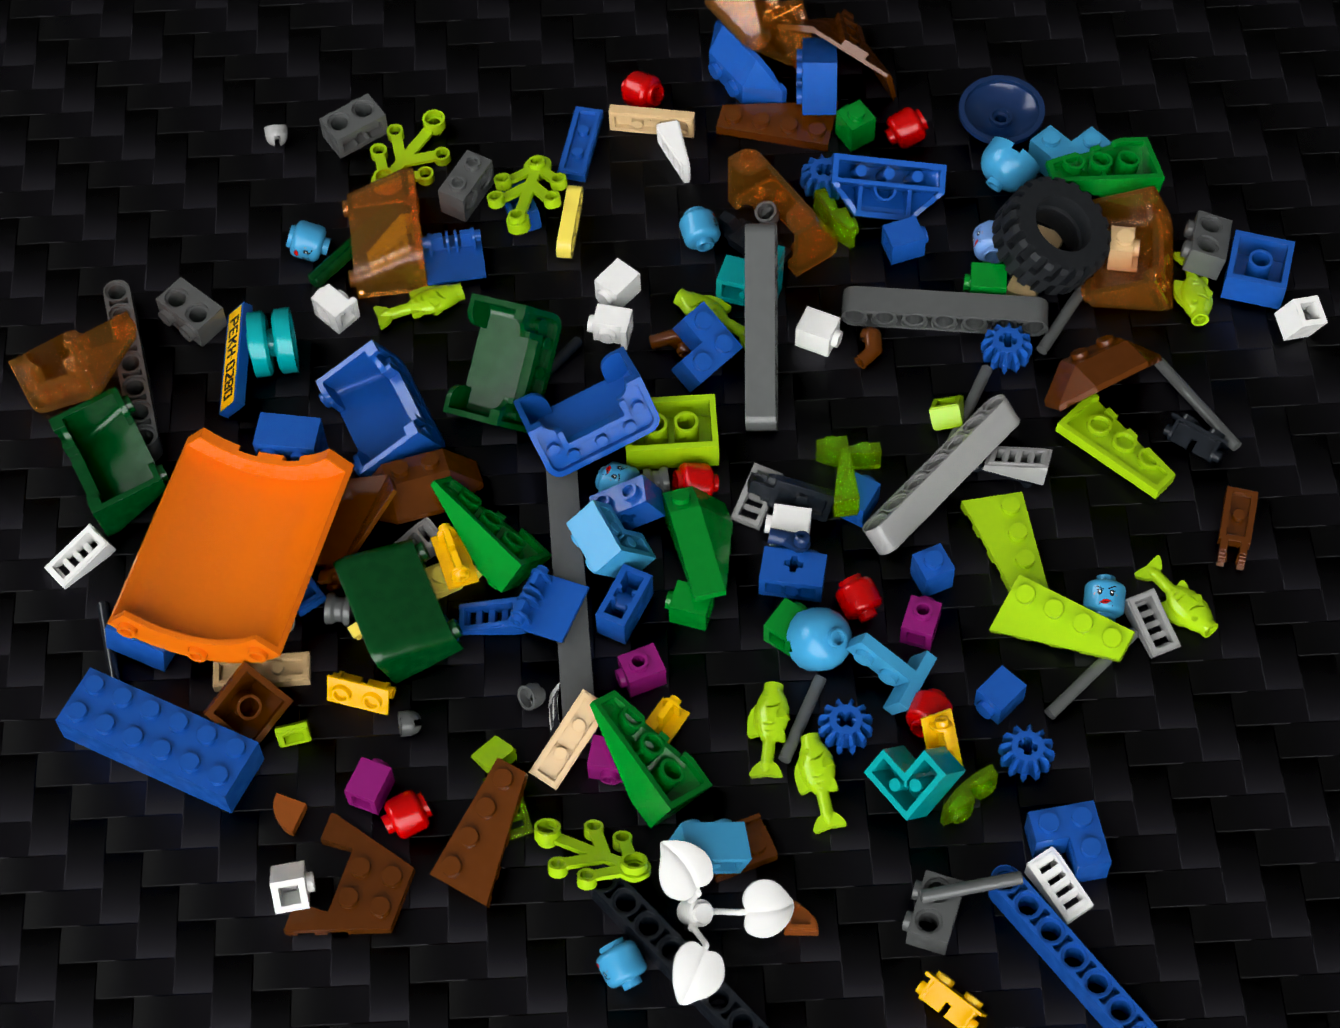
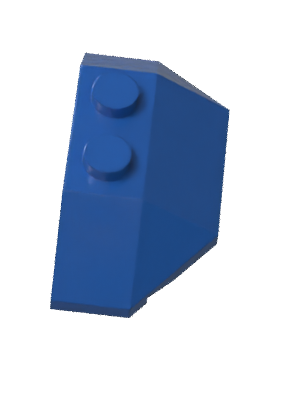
(742, 70)
(886, 186)

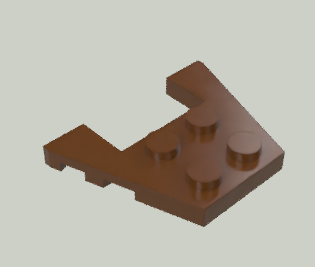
(368, 892)

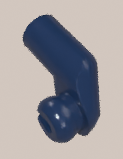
(795, 541)

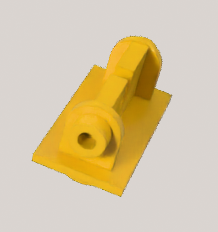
(453, 558)
(352, 692)
(668, 716)
(940, 731)
(941, 991)

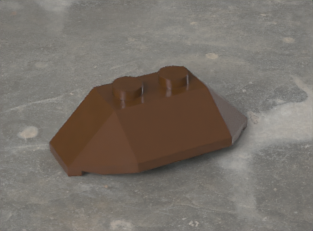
(1095, 369)
(413, 483)

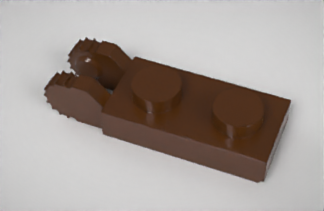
(1236, 524)

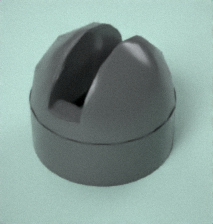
(767, 212)
(531, 696)
(406, 723)

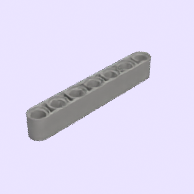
(941, 475)

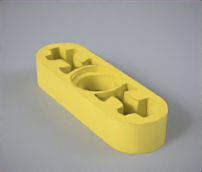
(569, 221)

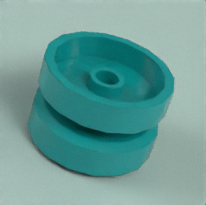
(267, 342)

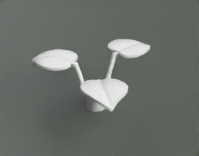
(681, 874)

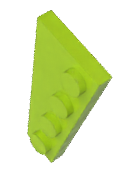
(1107, 440)
(1007, 535)
(1051, 619)

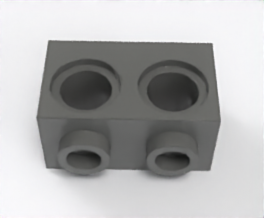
(354, 125)
(466, 185)
(1206, 244)
(185, 308)
(939, 913)

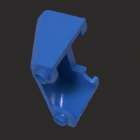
(379, 408)
(591, 420)

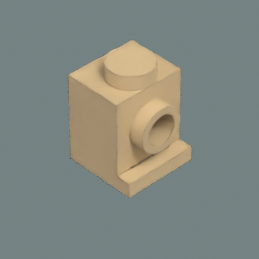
(1123, 249)

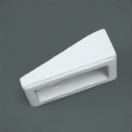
(673, 145)
(93, 559)
(1060, 868)

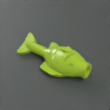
(1193, 295)
(423, 301)
(689, 301)
(1182, 604)
(768, 721)
(816, 774)

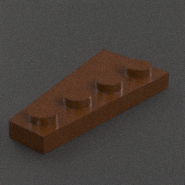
(777, 124)
(478, 843)

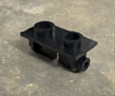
(1186, 429)

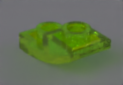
(837, 219)
(863, 455)
(962, 800)

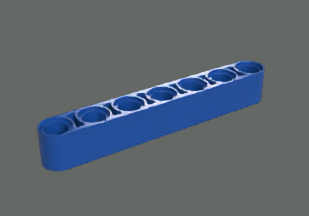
(1067, 946)

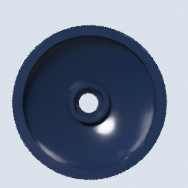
(1001, 108)

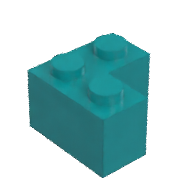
(731, 278)
(913, 783)

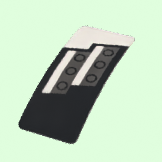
(553, 717)

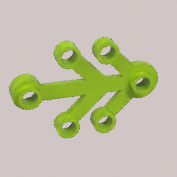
(433, 125)
(535, 170)
(631, 867)

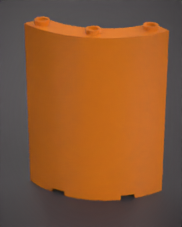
(230, 551)

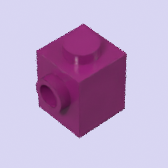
(920, 622)
(641, 670)
(601, 764)
(370, 785)

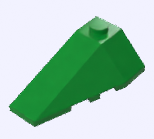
(1112, 169)
(702, 539)
(495, 547)
(651, 769)

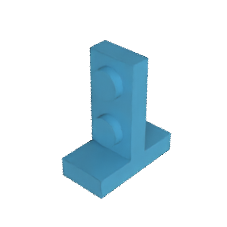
(893, 671)

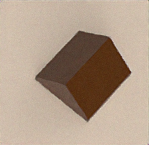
(248, 704)

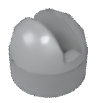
(276, 132)

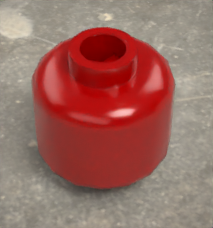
(642, 90)
(906, 127)
(696, 475)
(858, 598)
(924, 704)
(406, 814)

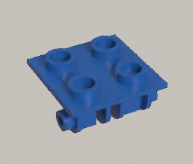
(454, 257)
(547, 605)

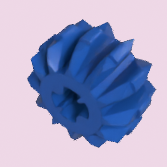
(817, 176)
(1006, 348)
(845, 726)
(1013, 752)

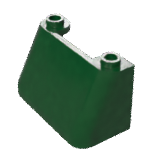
(508, 361)
(110, 458)
(398, 608)

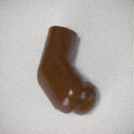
(669, 338)
(873, 346)

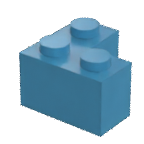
(1053, 144)
(606, 541)
(721, 840)

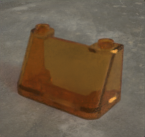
(757, 22)
(757, 180)
(386, 236)
(1153, 283)
(73, 364)

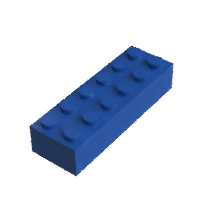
(160, 739)

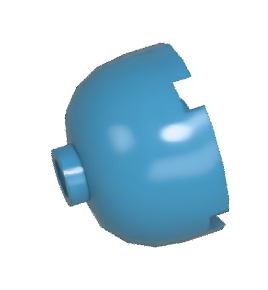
(1006, 167)
(818, 639)

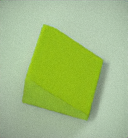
(947, 412)
(293, 733)
(494, 749)

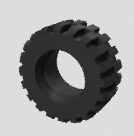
(1071, 216)

